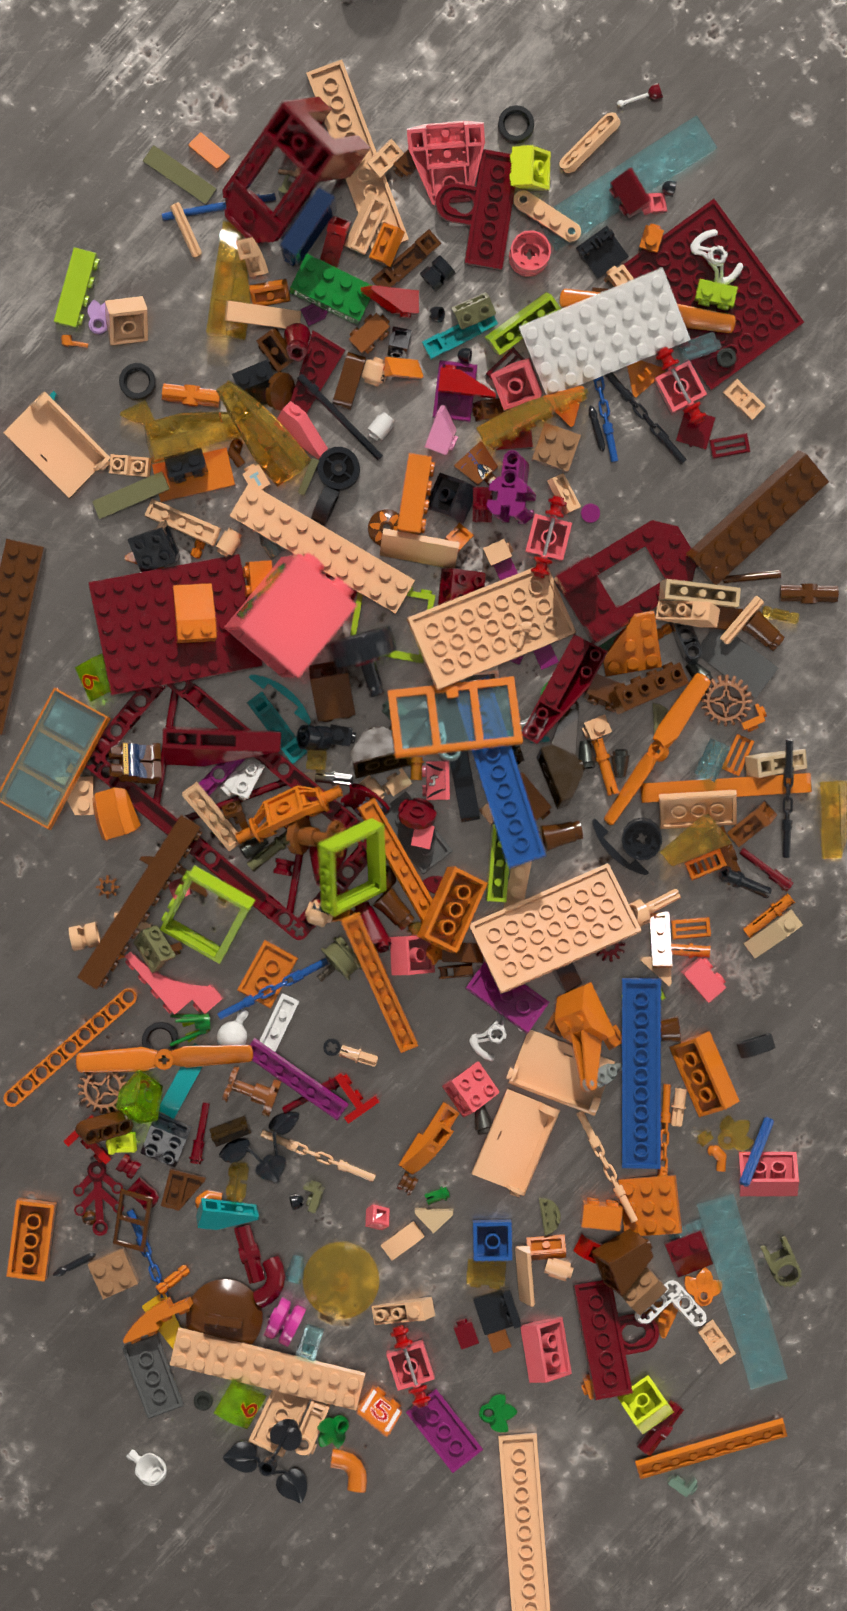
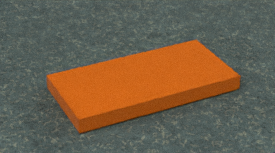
(217, 477)

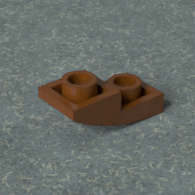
(467, 954)

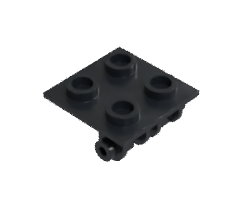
(602, 251)

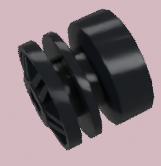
(636, 848)

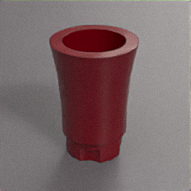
(297, 339)

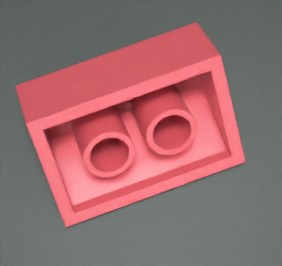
(773, 1176)
(546, 1350)

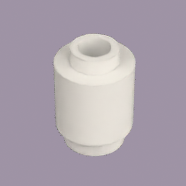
(380, 426)
(229, 783)

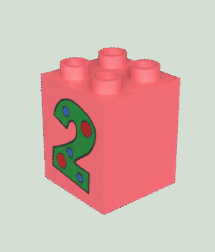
(292, 614)

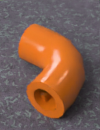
(353, 1467)

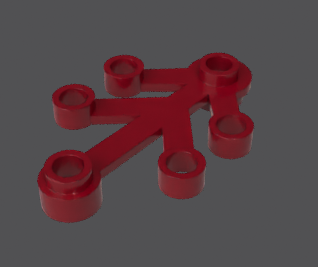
(98, 1194)

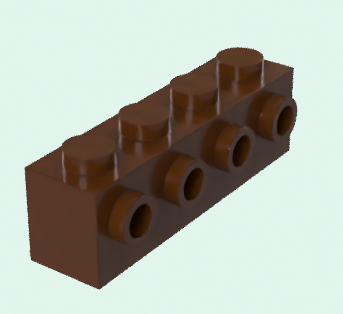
(648, 688)

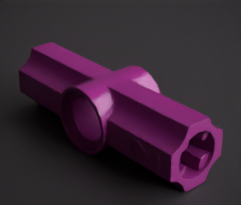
(210, 784)

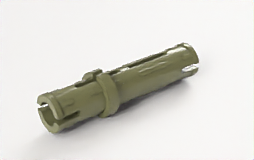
(268, 852)

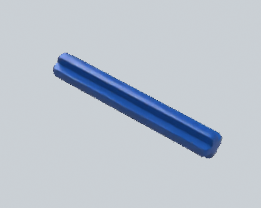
(756, 1152)

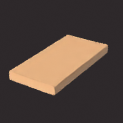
(419, 548)
(683, 809)
(277, 1408)

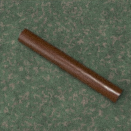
(752, 576)

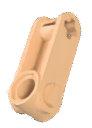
(309, 1425)

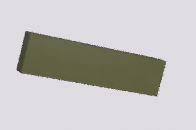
(179, 175)
(131, 495)

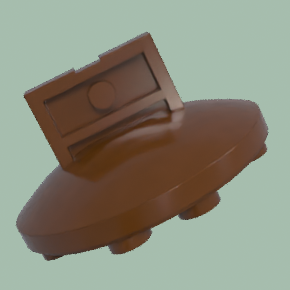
(225, 1311)

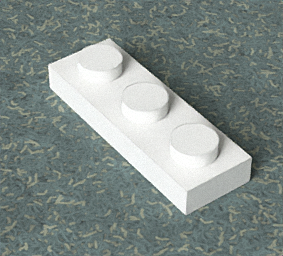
(279, 1021)

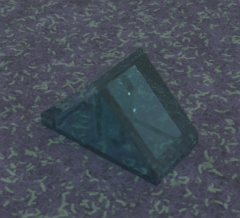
(309, 1342)

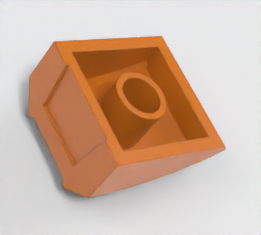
(114, 813)

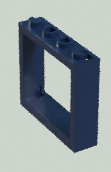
(308, 227)

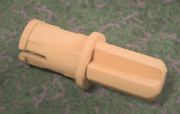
(358, 1056)
(678, 1107)

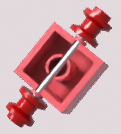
(680, 386)
(548, 537)
(410, 1365)

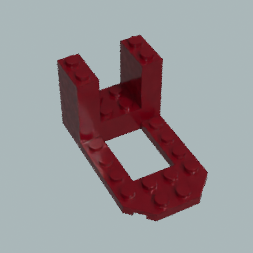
(319, 156)
(590, 599)

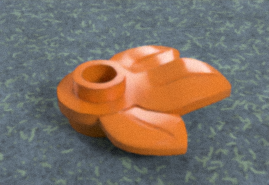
(702, 1284)

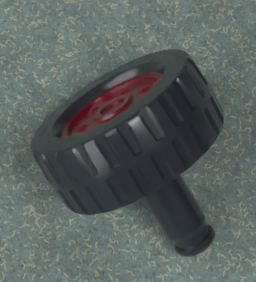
(364, 651)

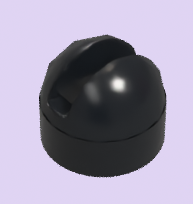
(669, 187)
(437, 314)
(465, 355)
(296, 1201)

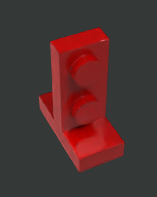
(334, 241)
(355, 1097)
(100, 1155)

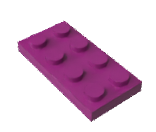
(519, 1005)
(445, 1431)

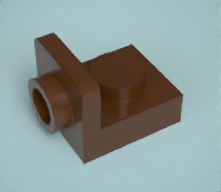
(404, 166)
(487, 409)
(235, 810)

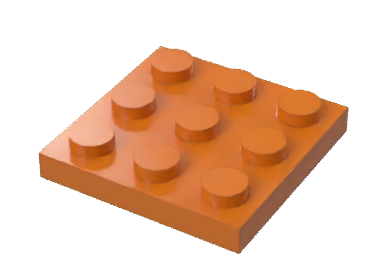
(654, 1204)

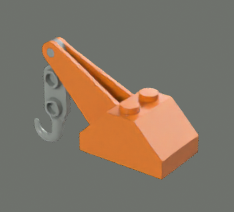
(586, 1026)

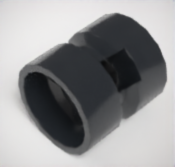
(437, 273)
(314, 737)

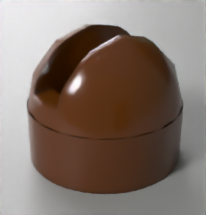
(89, 1213)

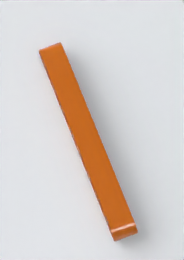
(743, 785)
(65, 1055)

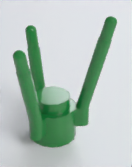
(201, 1022)

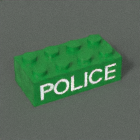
(330, 289)

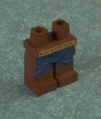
(136, 763)

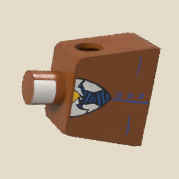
(477, 465)

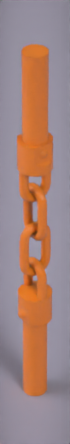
(665, 1119)

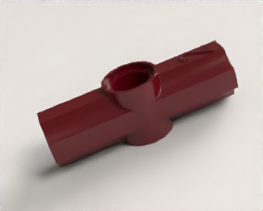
(249, 1253)
(661, 1431)

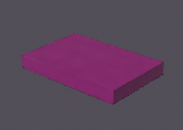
(457, 405)

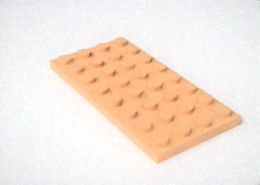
(484, 627)
(554, 928)

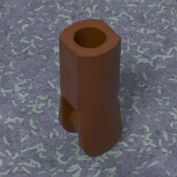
(460, 971)

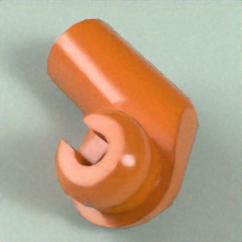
(719, 1155)
(208, 1195)

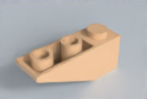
(688, 613)
(403, 1311)

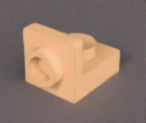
(618, 275)
(596, 728)

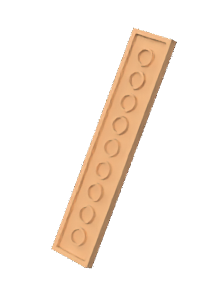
(346, 120)
(339, 556)
(267, 1369)
(524, 1522)

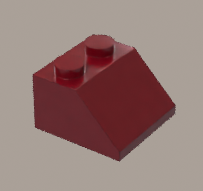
(629, 193)
(688, 1253)

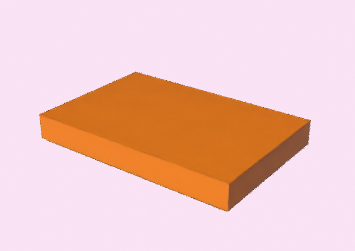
(267, 969)

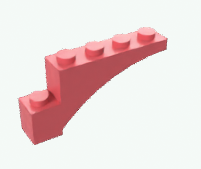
(172, 992)

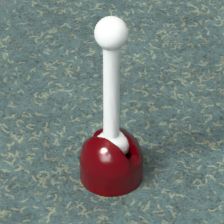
(654, 92)

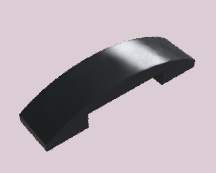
(634, 866)

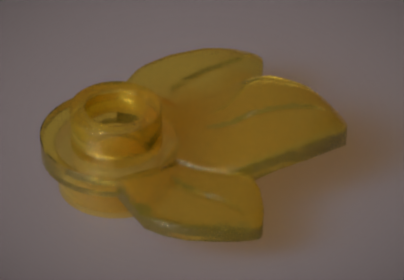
(737, 1132)

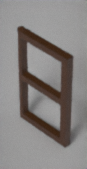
(132, 1220)

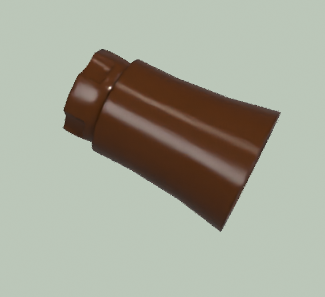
(764, 631)
(561, 834)
(394, 909)
(670, 1029)

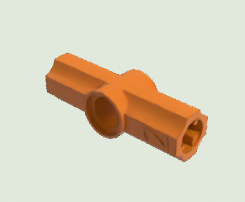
(190, 395)

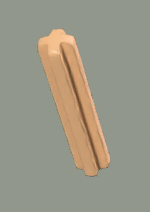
(186, 230)
(742, 620)

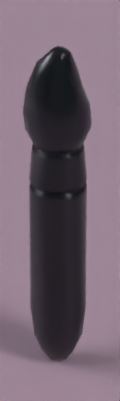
(596, 428)
(74, 1264)

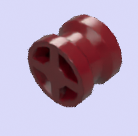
(283, 867)

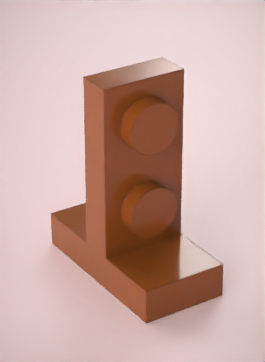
(752, 824)

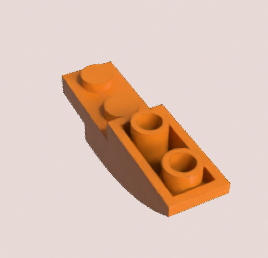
(431, 1142)
(150, 1321)

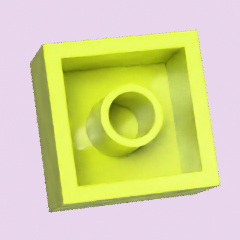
(530, 168)
(646, 1405)

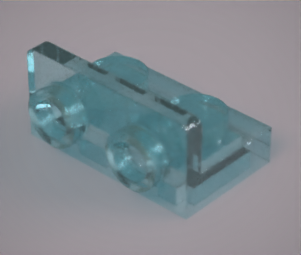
(699, 347)
(712, 760)

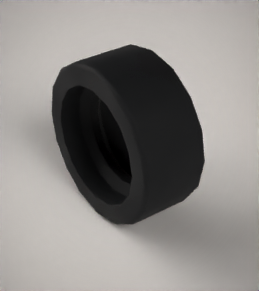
(512, 110)
(140, 367)
(325, 505)
(159, 1025)
(756, 1045)

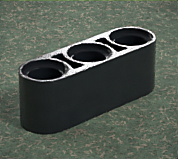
(687, 644)

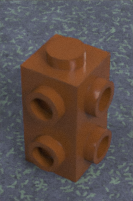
(375, 328)

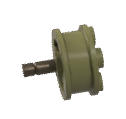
(340, 959)

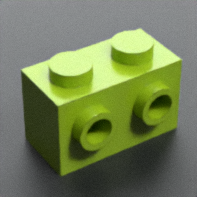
(715, 294)

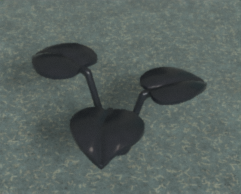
(272, 1165)
(289, 1437)

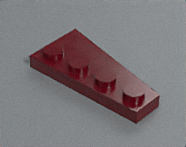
(317, 368)

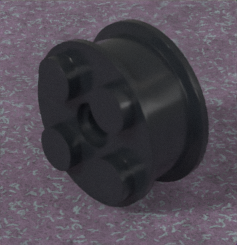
(338, 457)

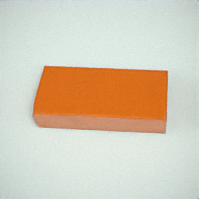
(209, 151)
(386, 244)
(270, 292)
(402, 368)
(547, 1247)

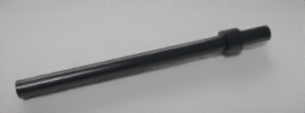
(314, 391)

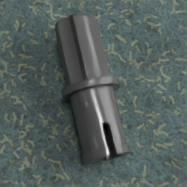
(333, 778)

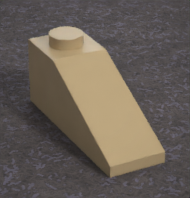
(773, 763)
(773, 933)

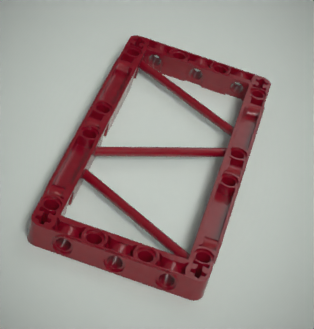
(165, 820)

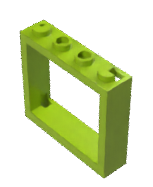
(424, 594)
(376, 862)
(194, 939)

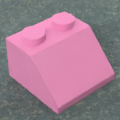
(442, 433)

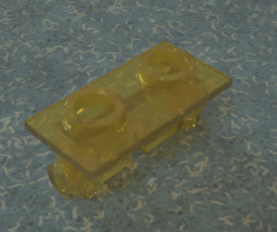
(235, 1190)

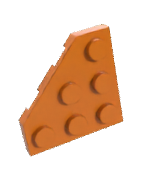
(634, 647)

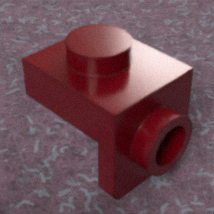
(144, 1188)

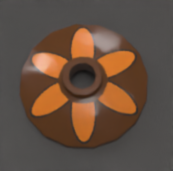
(378, 520)

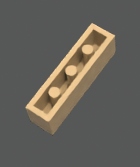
(691, 591)

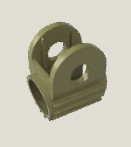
(788, 1259)

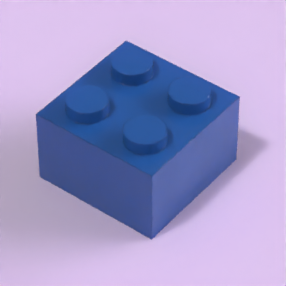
(492, 1240)

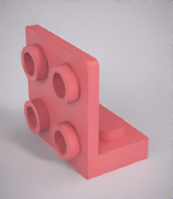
(471, 1089)

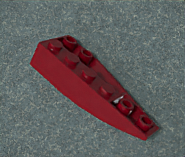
(567, 684)
(214, 746)

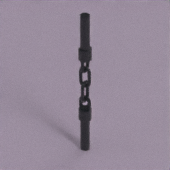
(662, 436)
(787, 822)

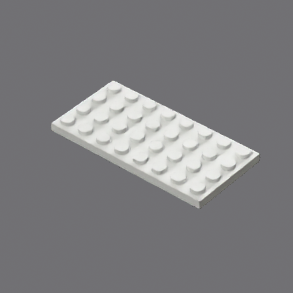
(604, 332)

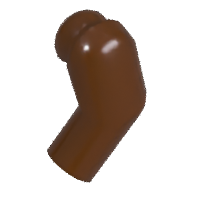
(234, 452)
(390, 878)

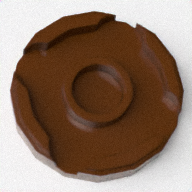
(280, 390)

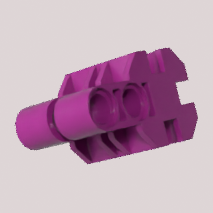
(512, 490)

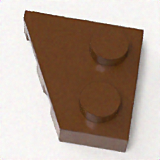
(180, 1188)

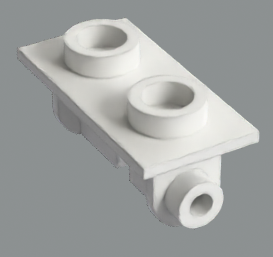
(247, 779)

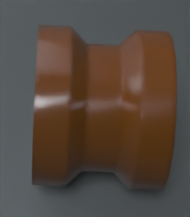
(407, 1184)

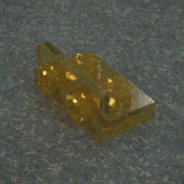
(486, 1273)

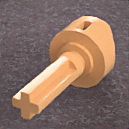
(642, 911)

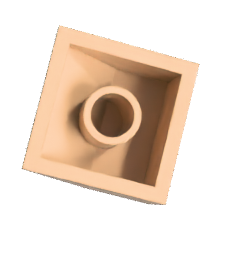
(126, 320)

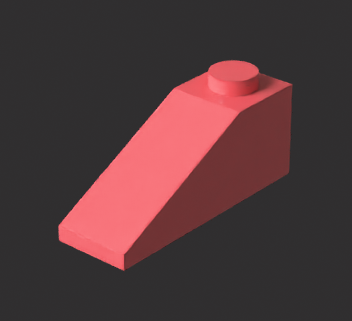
(302, 429)

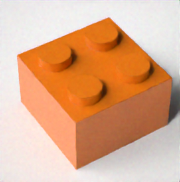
(601, 1214)

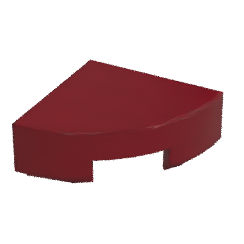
(432, 883)

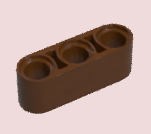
(349, 381)
(104, 1127)

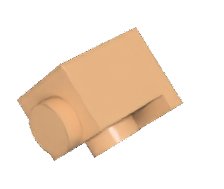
(396, 783)

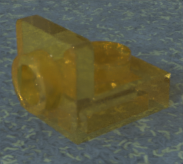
(316, 760)

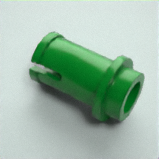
(438, 1195)

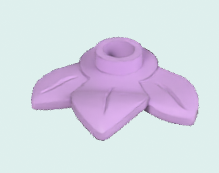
(97, 313)

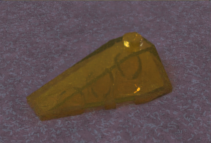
(833, 817)

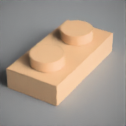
(561, 488)

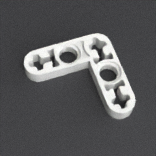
(675, 1298)

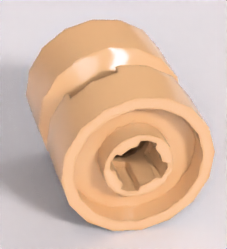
(84, 936)

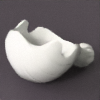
(233, 1031)
(149, 1468)

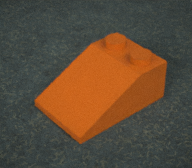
(194, 613)

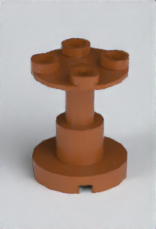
(303, 835)
(259, 1094)

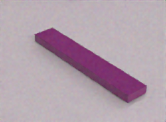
(545, 656)
(297, 1080)

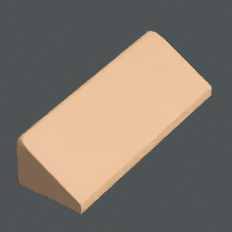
(366, 224)
(524, 1275)

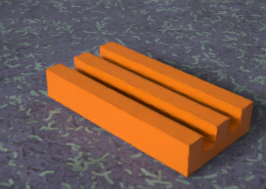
(744, 740)
(707, 926)

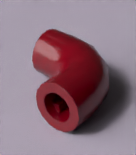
(274, 1282)

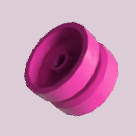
(285, 1322)

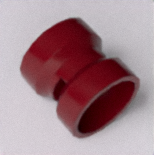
(128, 1166)

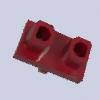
(480, 510)

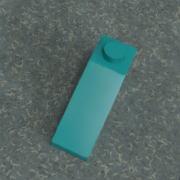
(222, 1214)

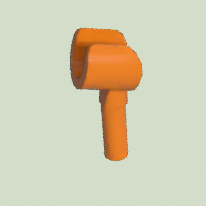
(67, 342)

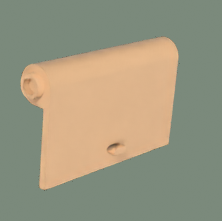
(57, 444)
(552, 1074)
(523, 1135)

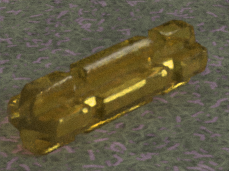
(780, 614)

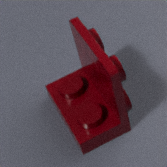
(458, 583)

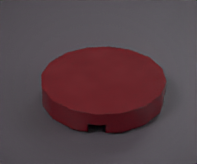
(417, 813)

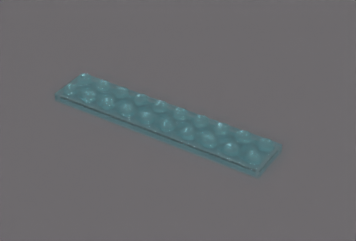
(652, 167)
(742, 1291)

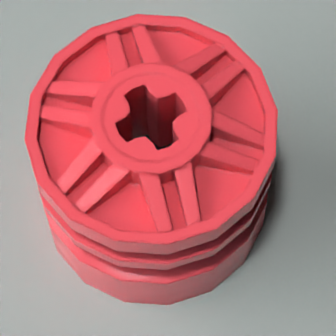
(537, 246)

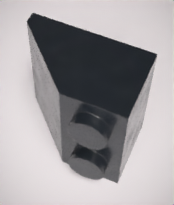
(255, 380)
(451, 498)

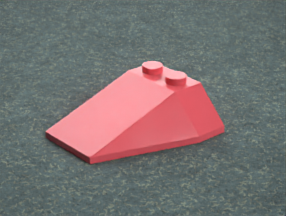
(447, 154)

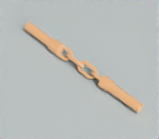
(341, 1165)
(618, 1190)

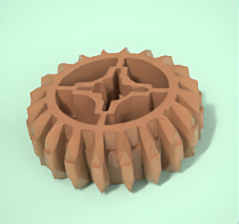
(735, 700)
(95, 1084)

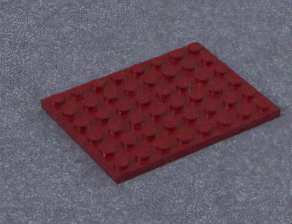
(759, 307)
(140, 627)

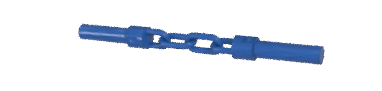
(608, 427)
(250, 1000)
(138, 1232)

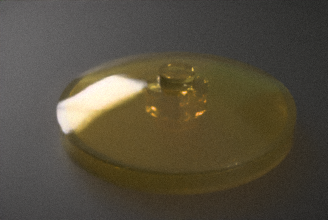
(341, 1280)

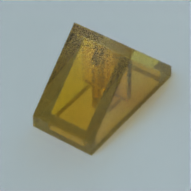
(138, 413)

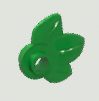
(500, 1413)
(333, 1431)

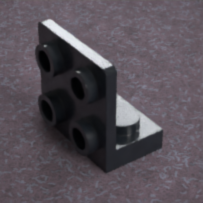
(186, 465)
(154, 548)
(165, 1140)
(497, 1311)

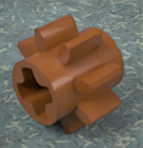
(102, 886)

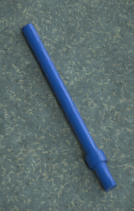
(213, 207)

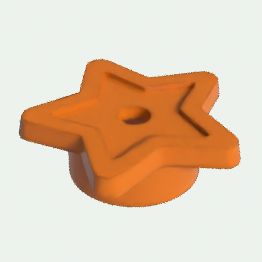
(430, 952)

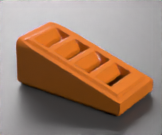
(693, 871)

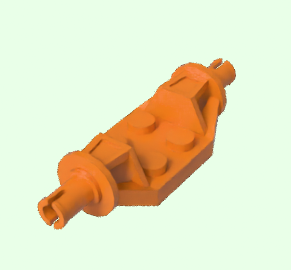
(286, 809)

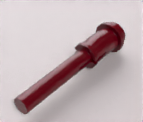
(774, 875)
(330, 1084)
(198, 1144)

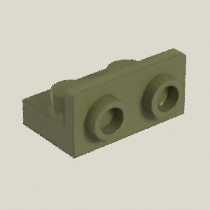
(474, 310)
(153, 948)
(314, 1198)

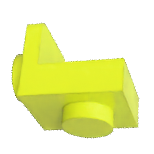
(122, 1144)

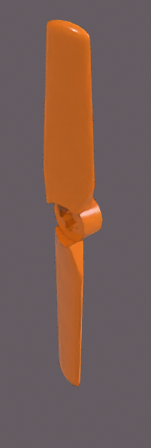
(693, 317)
(665, 735)
(145, 1059)

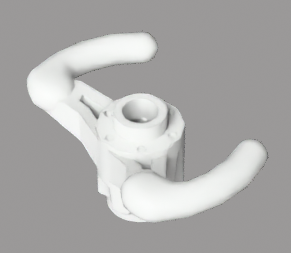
(698, 250)
(476, 1038)

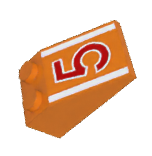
(379, 1409)

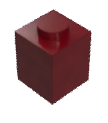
(466, 1333)

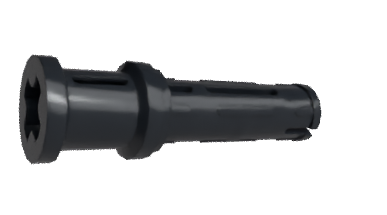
(738, 880)

